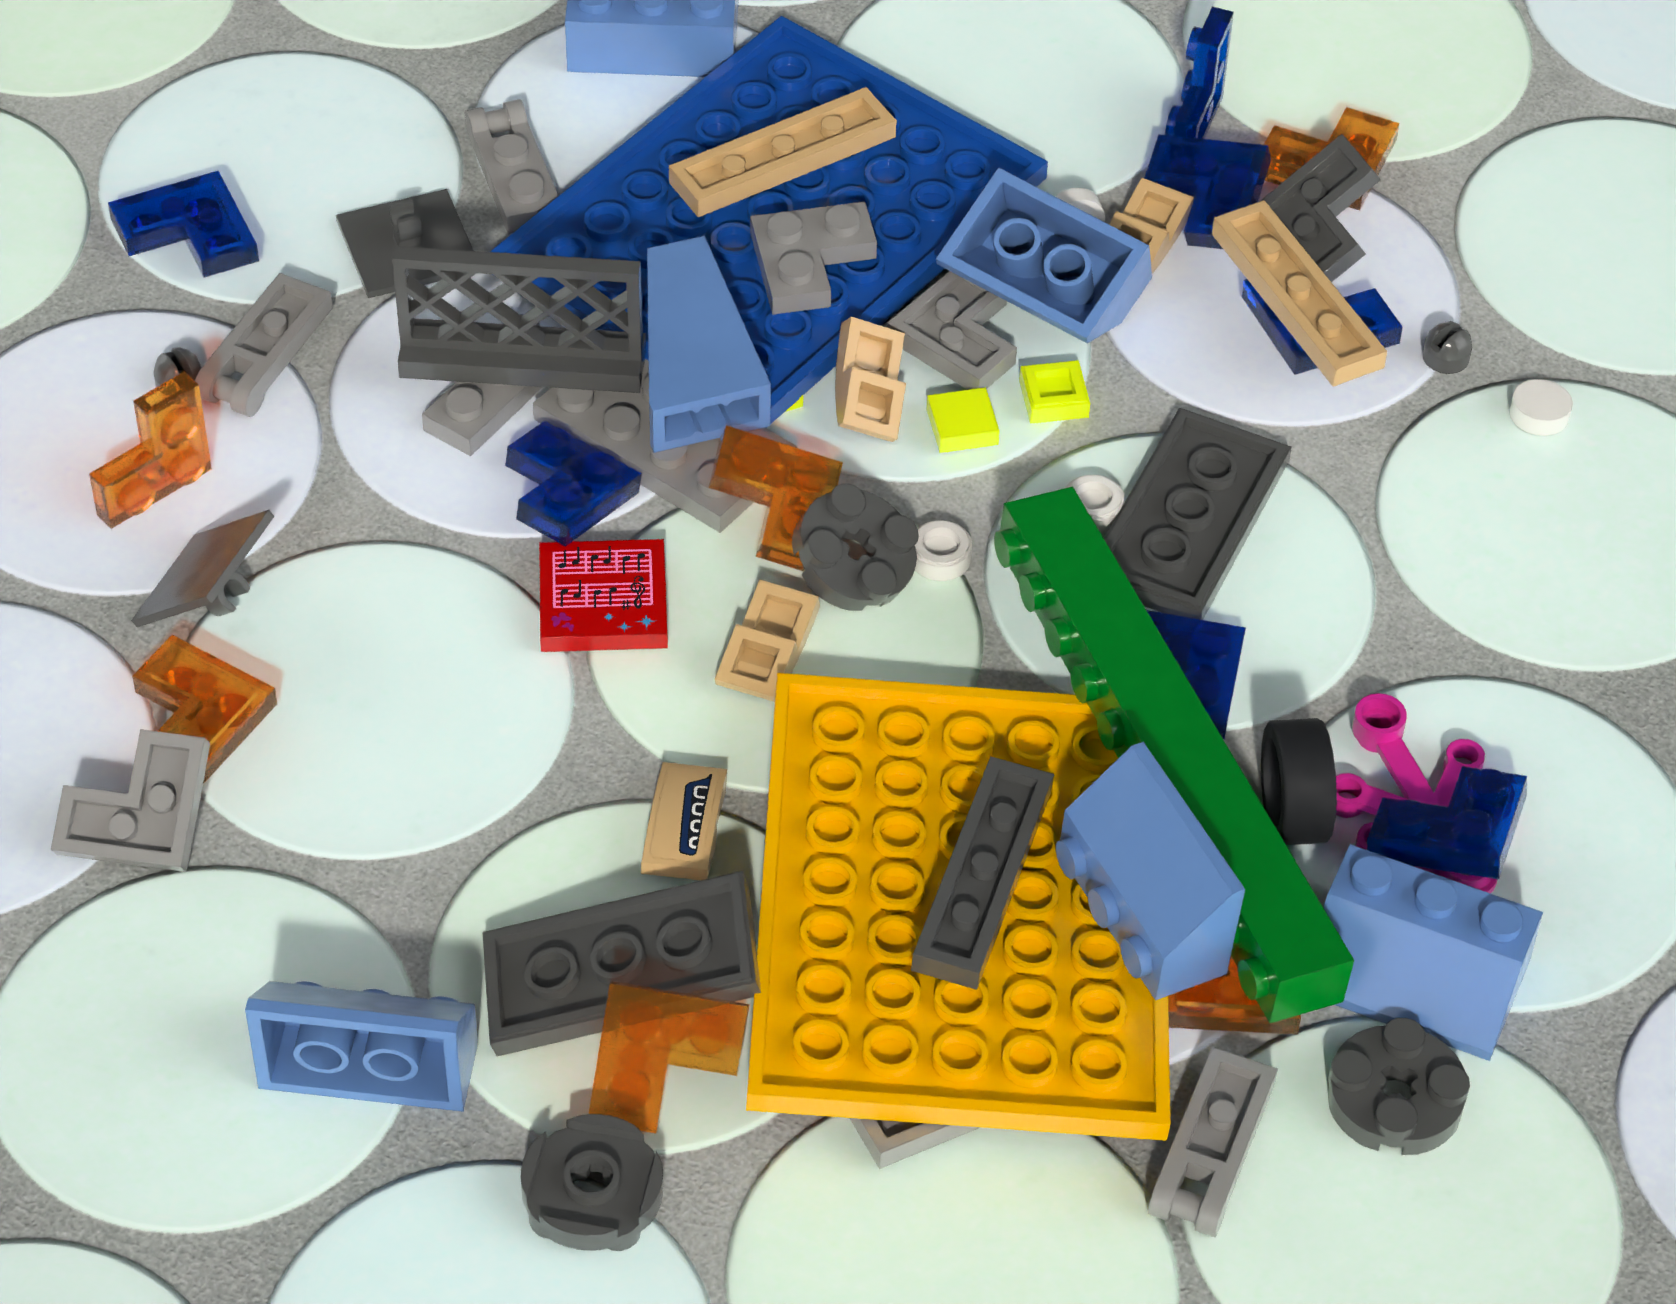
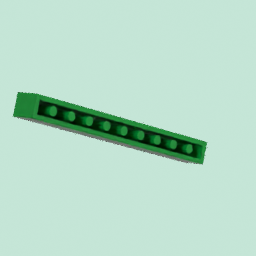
(1138, 693)

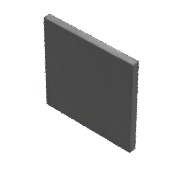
(410, 222)
(204, 570)

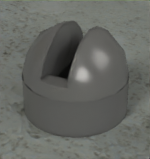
(1455, 352)
(170, 363)

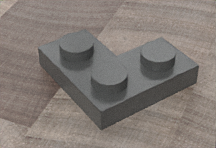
(1318, 194)

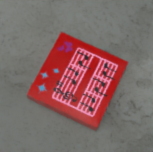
(602, 595)

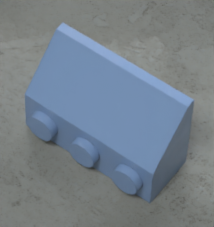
(650, 36)
(1048, 258)
(1152, 875)
(1430, 949)
(362, 1044)

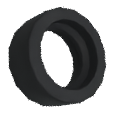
(1299, 780)

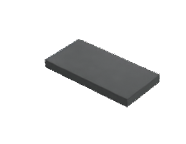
(1193, 511)
(555, 972)

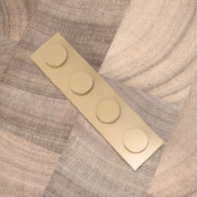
(782, 151)
(1299, 293)

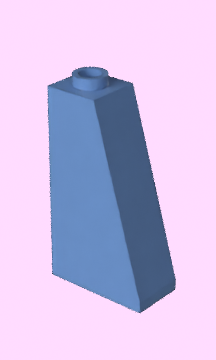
(698, 351)

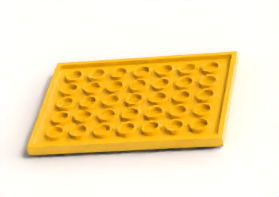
(856, 844)

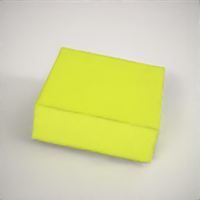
(1054, 391)
(962, 420)

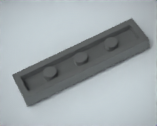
(982, 873)

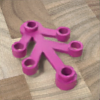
(1379, 728)

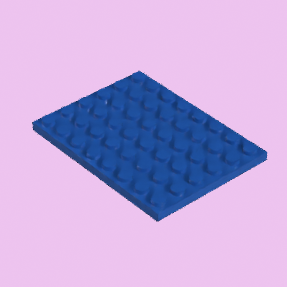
(911, 187)

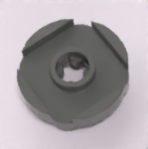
(872, 523)
(1403, 1054)
(592, 1219)

